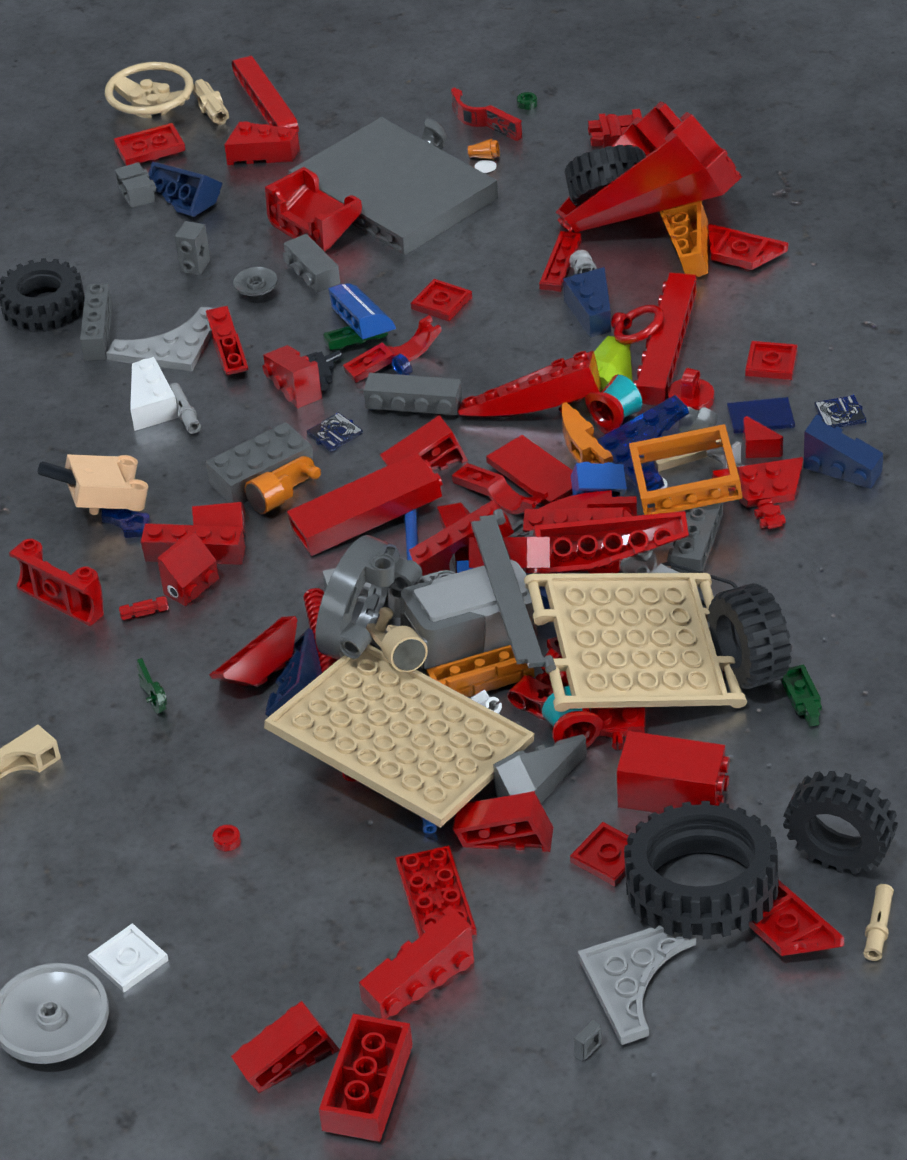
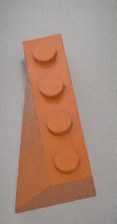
(689, 235)

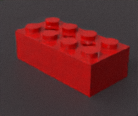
(366, 1077)

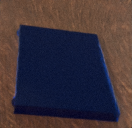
(772, 413)

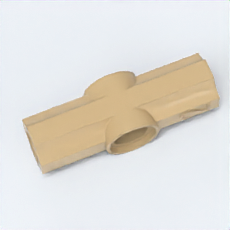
(210, 102)

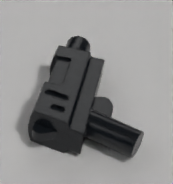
(325, 363)

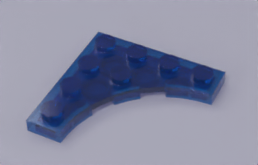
(643, 427)

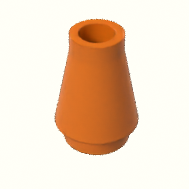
(486, 150)

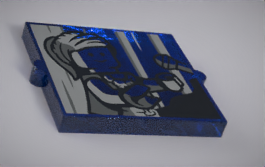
(841, 411)
(334, 432)

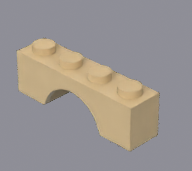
(29, 751)

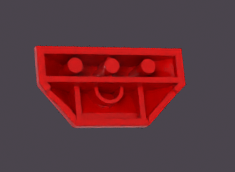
(261, 656)

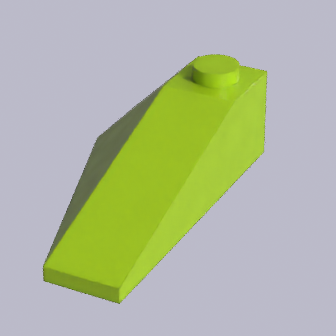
(613, 359)

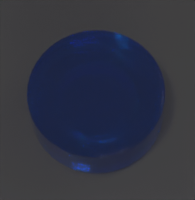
(401, 365)

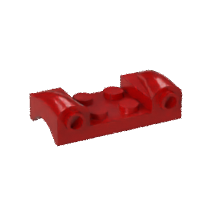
(72, 594)

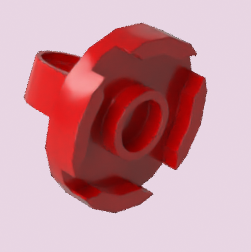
(692, 390)

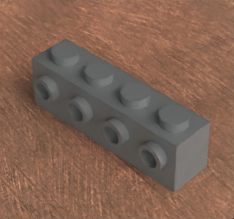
(413, 393)
(695, 548)

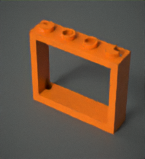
(691, 494)

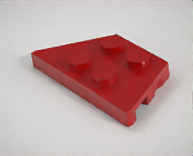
(742, 248)
(767, 481)
(795, 927)

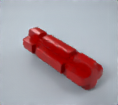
(143, 608)

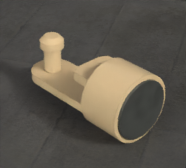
(398, 643)

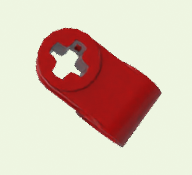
(530, 695)

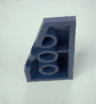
(185, 189)
(299, 672)

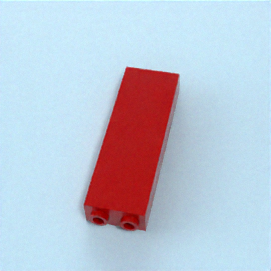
(365, 503)

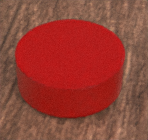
(226, 838)

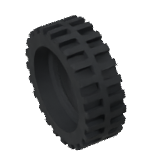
(701, 908)

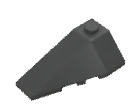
(540, 769)

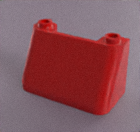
(301, 208)

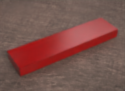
(558, 263)

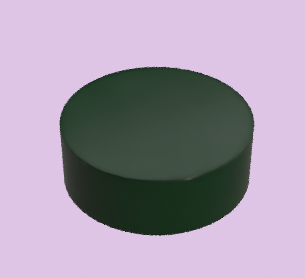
(526, 101)

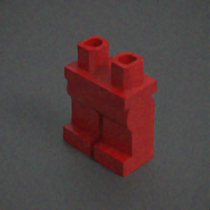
(609, 128)

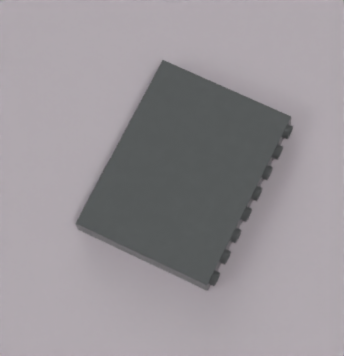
(403, 182)

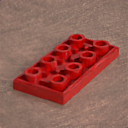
(532, 468)
(431, 886)

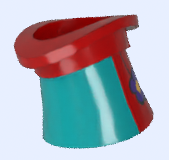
(613, 403)
(572, 721)

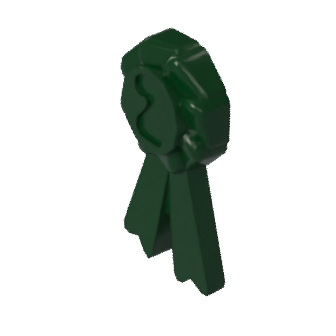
(153, 689)

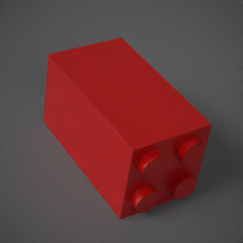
(670, 771)

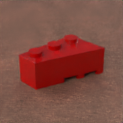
(528, 552)

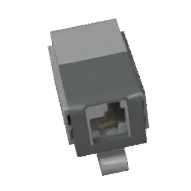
(455, 613)

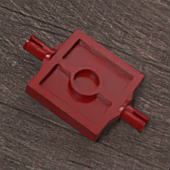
(620, 721)

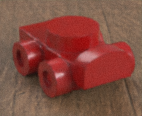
(769, 514)

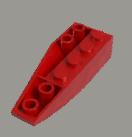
(539, 390)

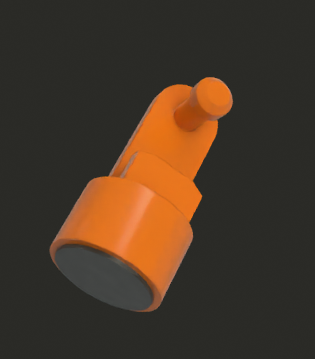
(275, 487)

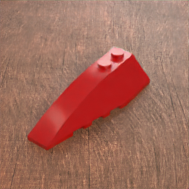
(604, 541)

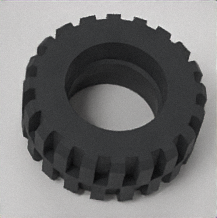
(597, 169)
(753, 631)

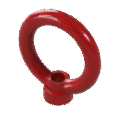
(623, 321)

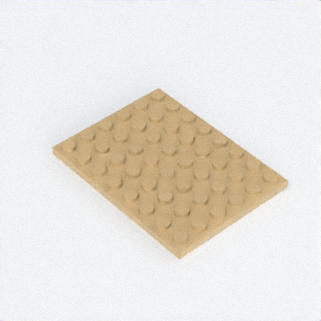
(399, 734)

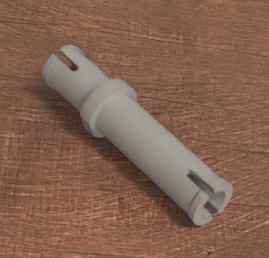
(185, 412)

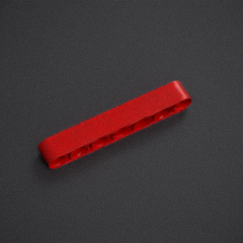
(263, 93)

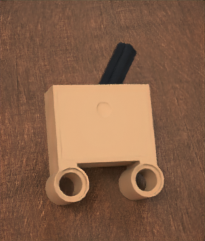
(100, 481)

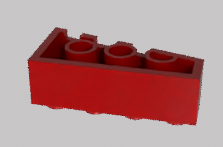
(419, 965)

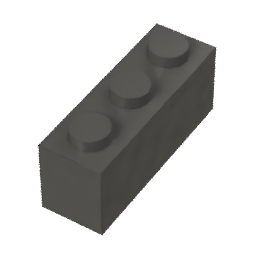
(311, 263)

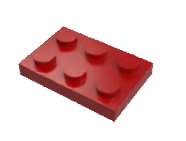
(149, 144)

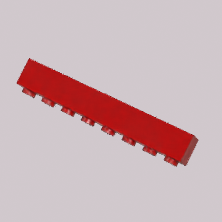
(666, 342)

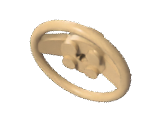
(148, 96)

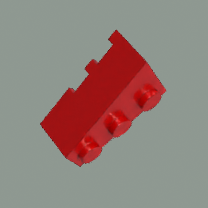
(261, 142)
(293, 375)
(432, 442)
(505, 821)
(283, 1047)

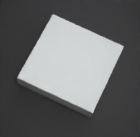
(128, 958)

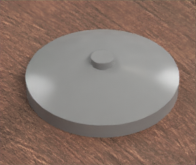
(52, 1013)

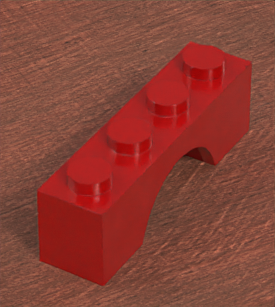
(223, 542)
(436, 552)

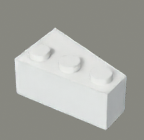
(150, 395)

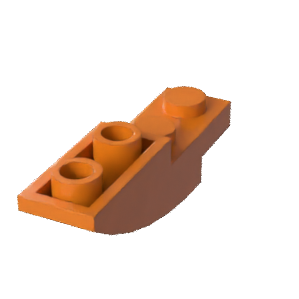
(580, 440)

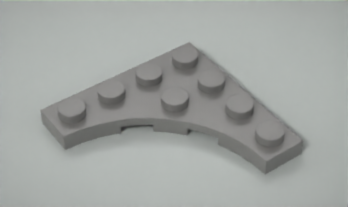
(172, 350)
(622, 971)

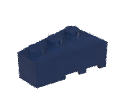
(589, 301)
(840, 456)

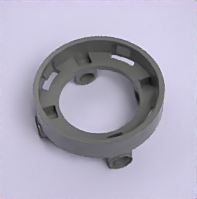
(363, 562)

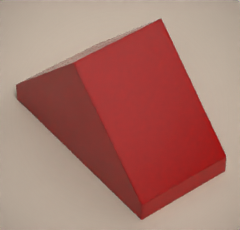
(760, 440)

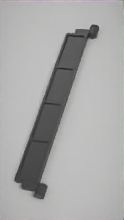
(507, 592)

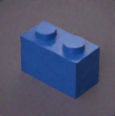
(598, 477)

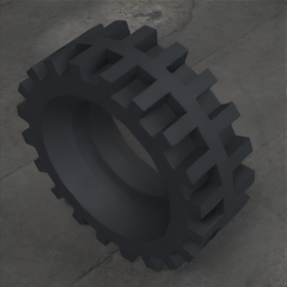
(46, 310)
(853, 804)

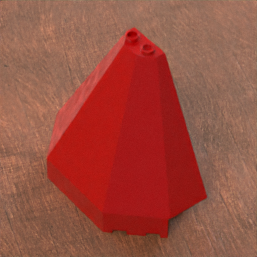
(678, 170)

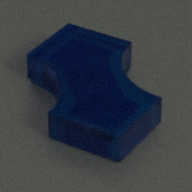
(129, 521)

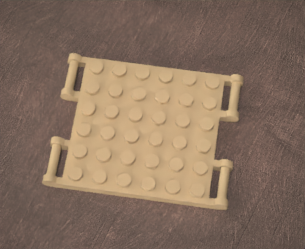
(633, 640)

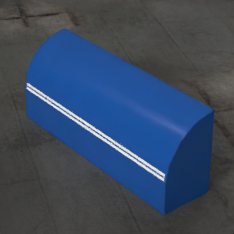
(359, 311)

